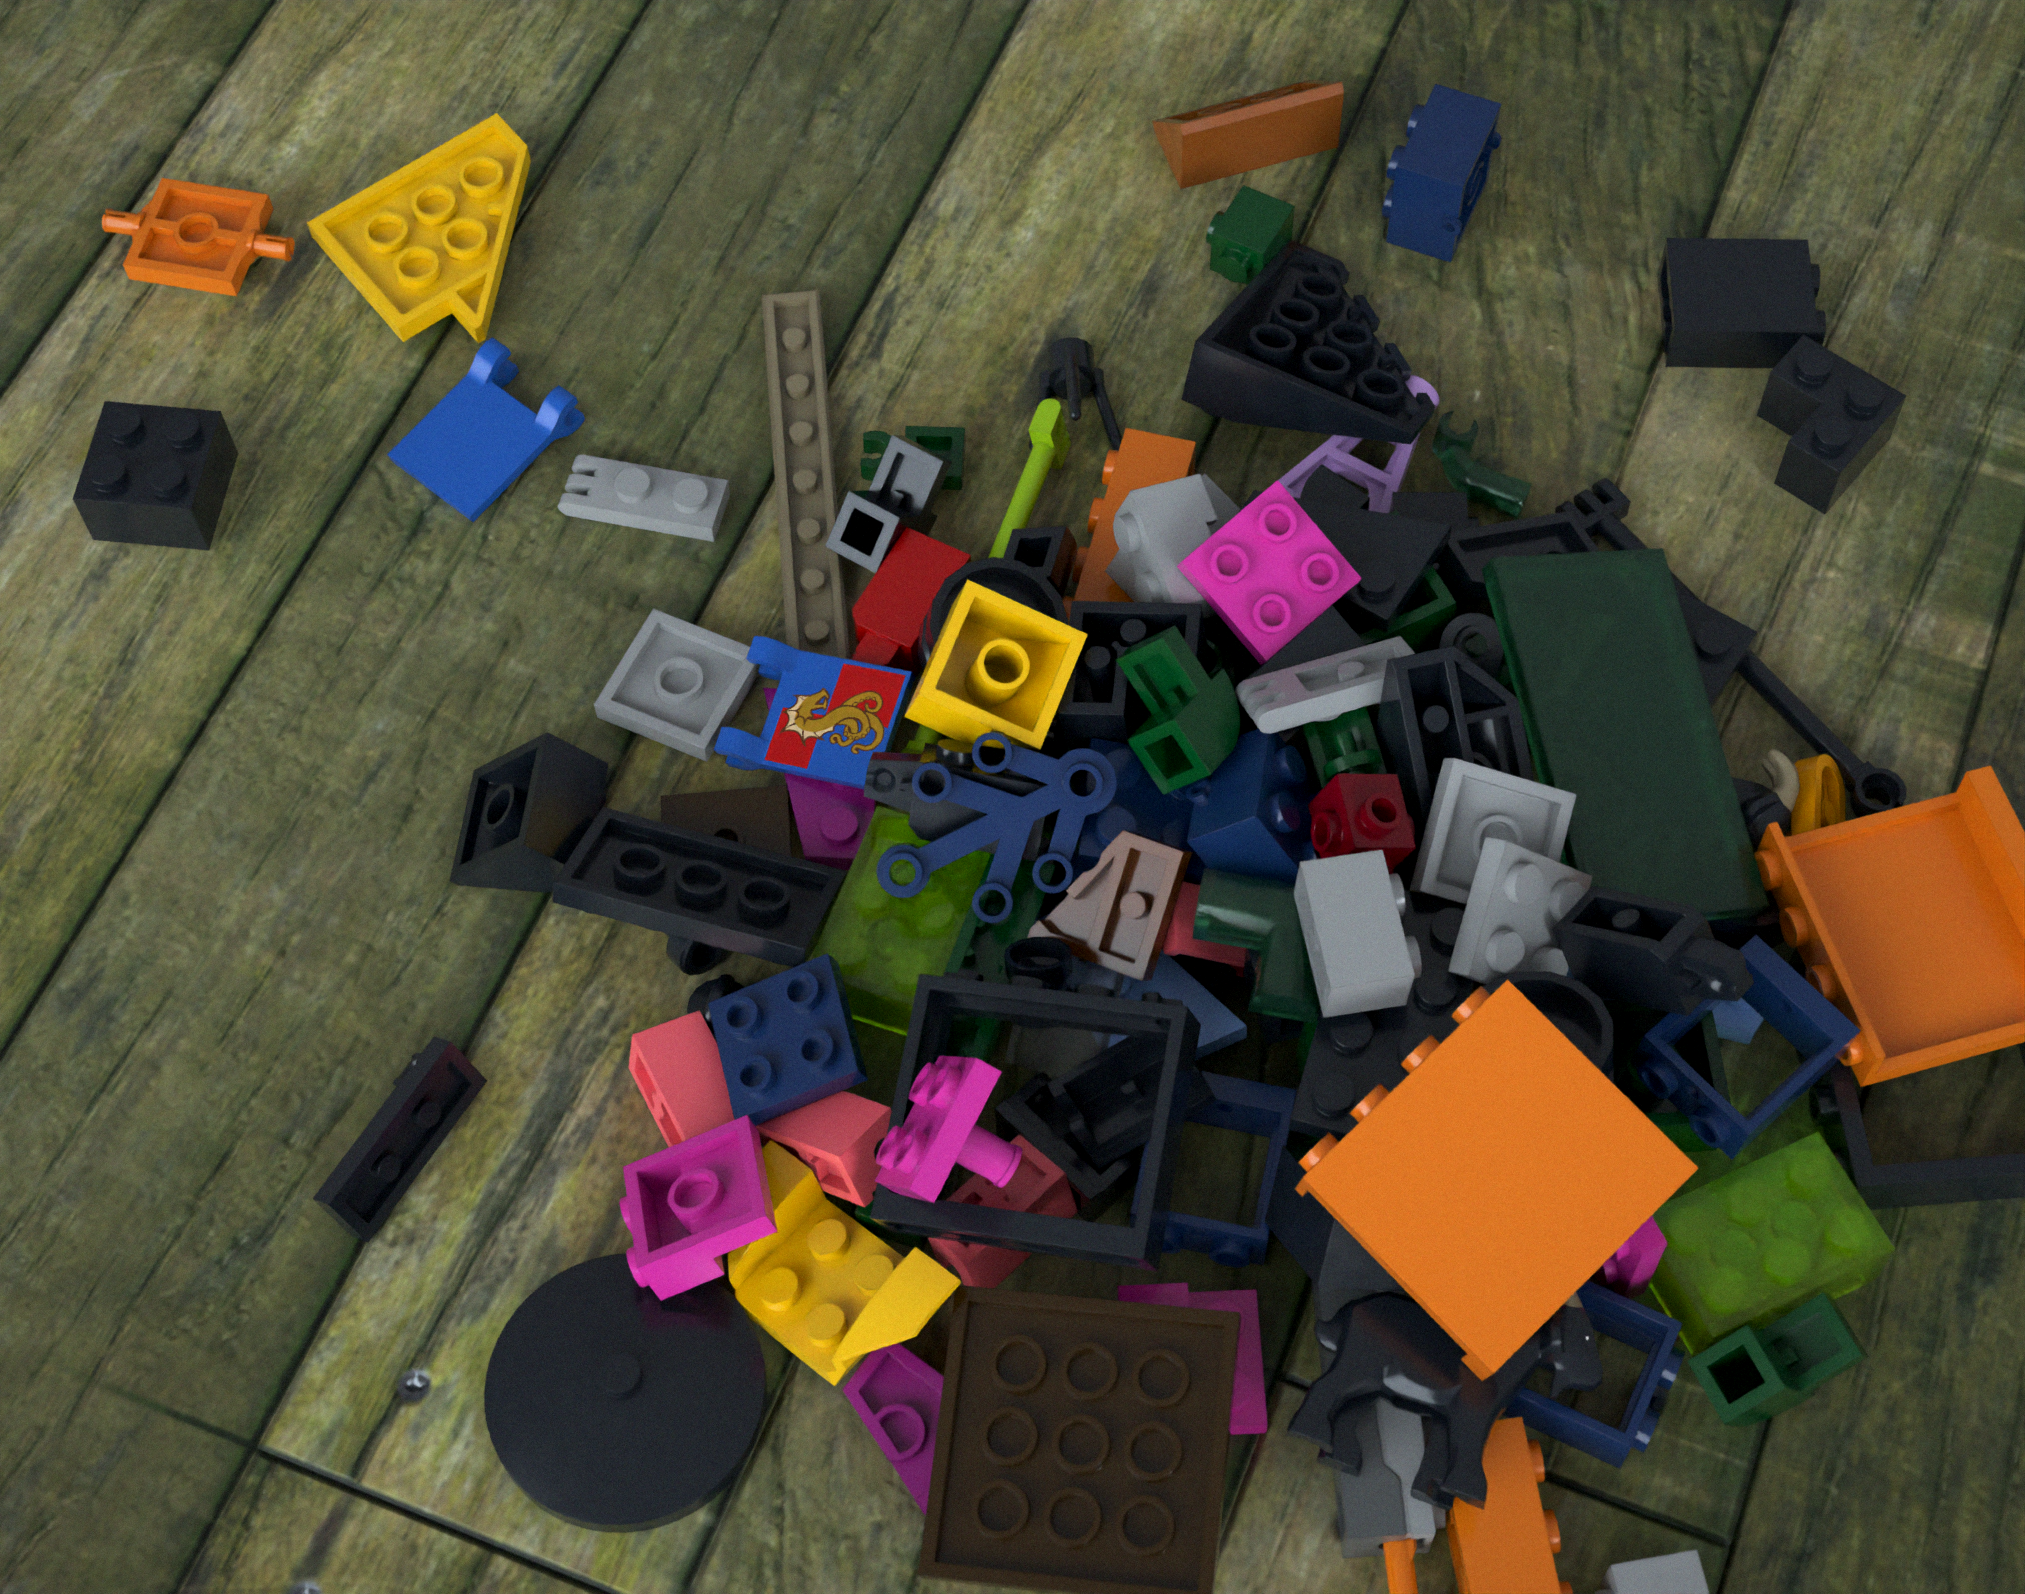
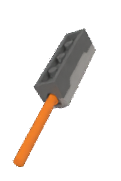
(1377, 1506)

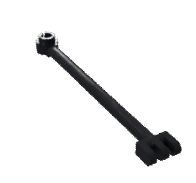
(1602, 514)

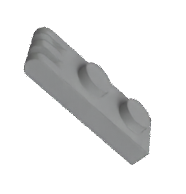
(645, 497)
(1320, 687)

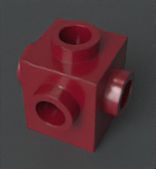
(1362, 816)

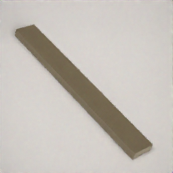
(804, 474)

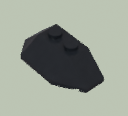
(1440, 709)

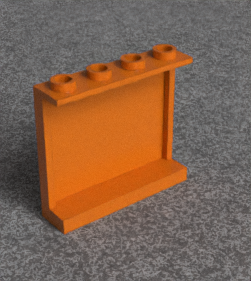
(1911, 925)
(1495, 1174)

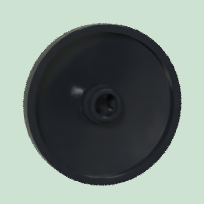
(624, 1401)

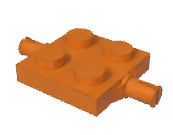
(198, 236)

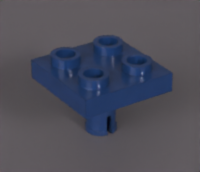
(787, 1041)

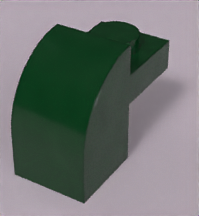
(1192, 712)
(1777, 1367)

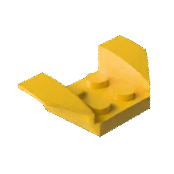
(827, 1280)

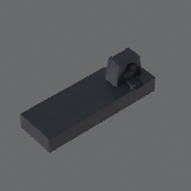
(400, 1138)

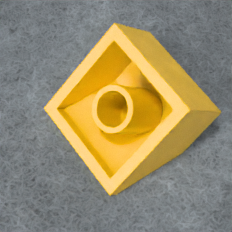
(995, 671)

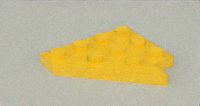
(433, 231)

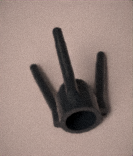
(1072, 376)

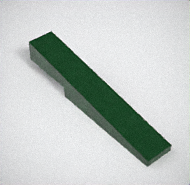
(981, 950)

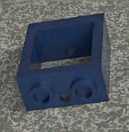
(1787, 1005)
(1244, 1108)
(1638, 1328)

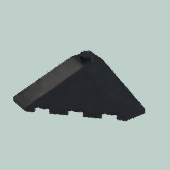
(1305, 357)

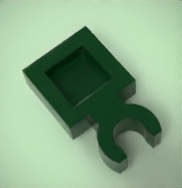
(945, 441)

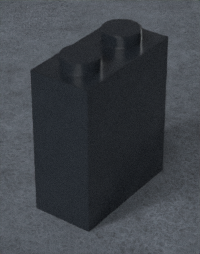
(1737, 301)

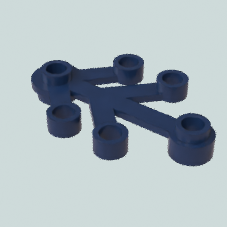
(1006, 818)

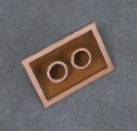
(1252, 131)

